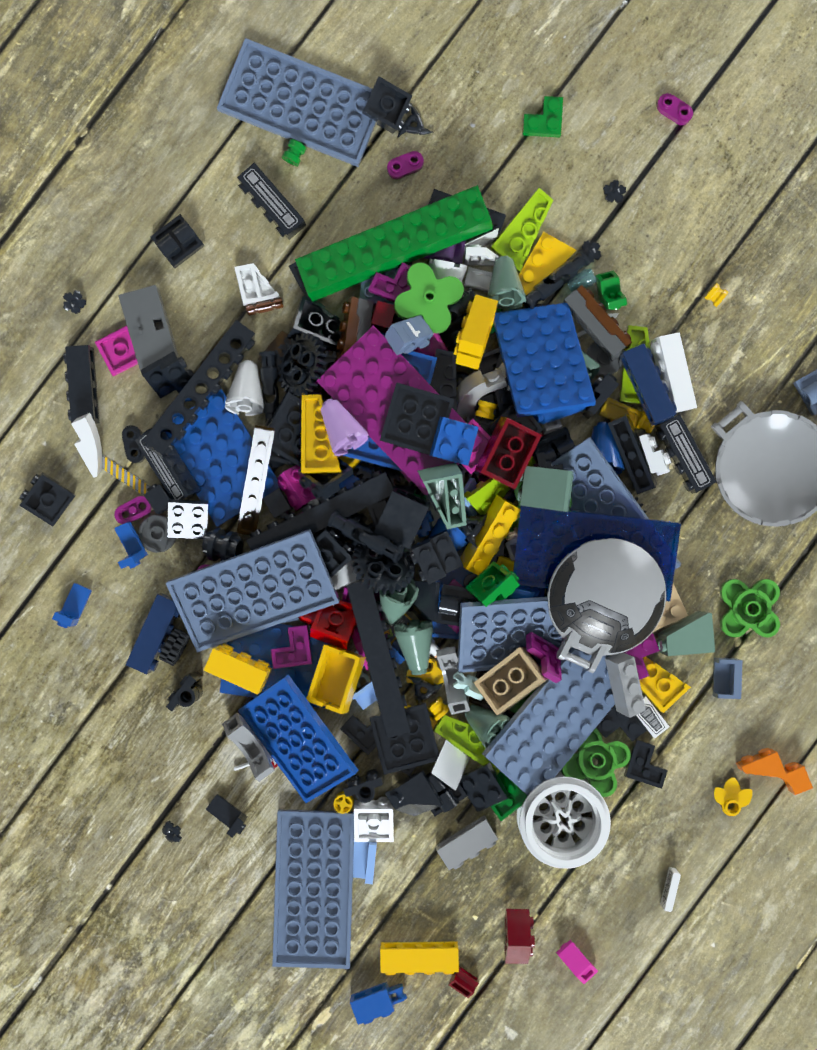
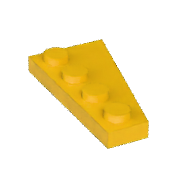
(544, 259)
(315, 444)
(661, 686)

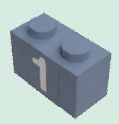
(409, 335)

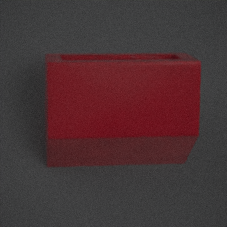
(464, 982)

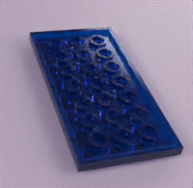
(550, 535)

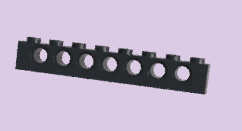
(236, 333)

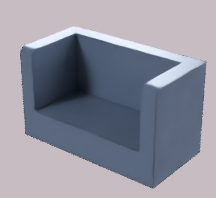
(727, 678)

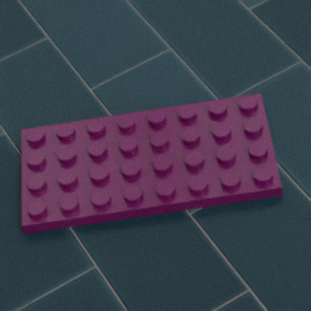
(365, 385)

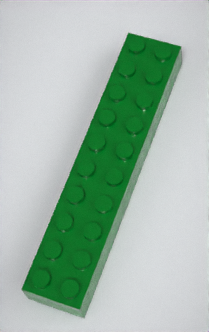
(394, 242)

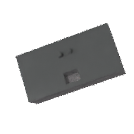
(147, 325)

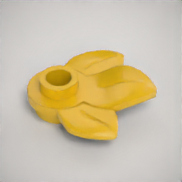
(433, 675)
(732, 794)

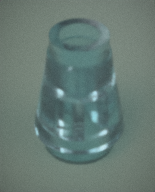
(584, 278)

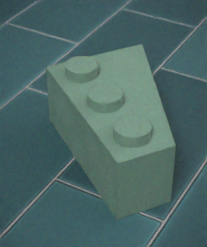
(447, 492)

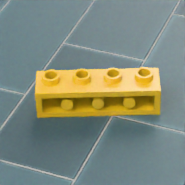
(496, 528)
(419, 957)

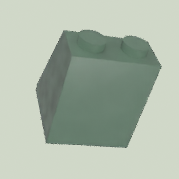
(546, 488)
(688, 636)

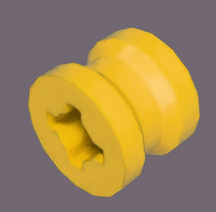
(716, 294)
(486, 409)
(644, 423)
(438, 708)
(342, 806)

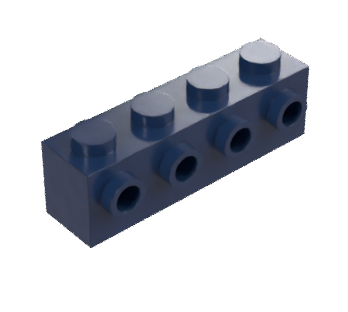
(648, 385)
(153, 634)

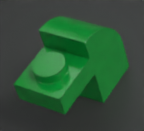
(609, 290)

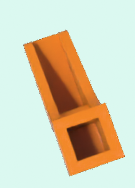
(769, 764)

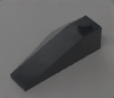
(315, 319)

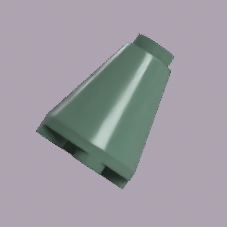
(415, 644)
(486, 723)

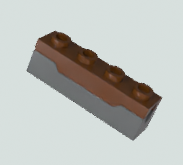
(598, 323)
(354, 324)

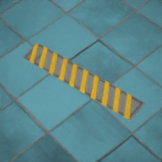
(124, 476)

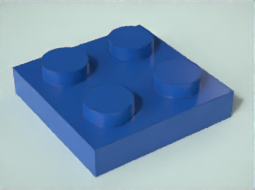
(454, 441)

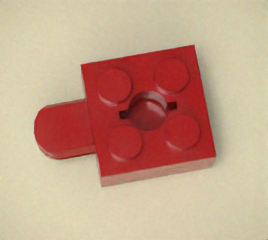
(332, 624)

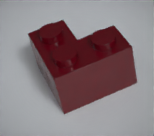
(518, 938)

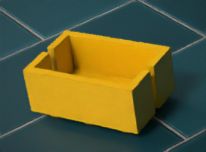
(476, 331)
(238, 668)
(335, 678)

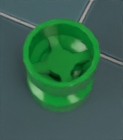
(293, 154)

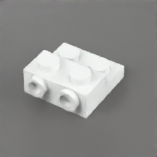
(657, 460)
(373, 821)

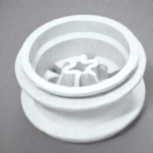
(563, 851)

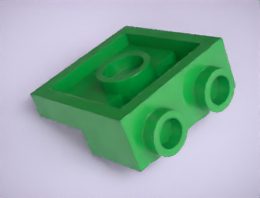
(493, 582)

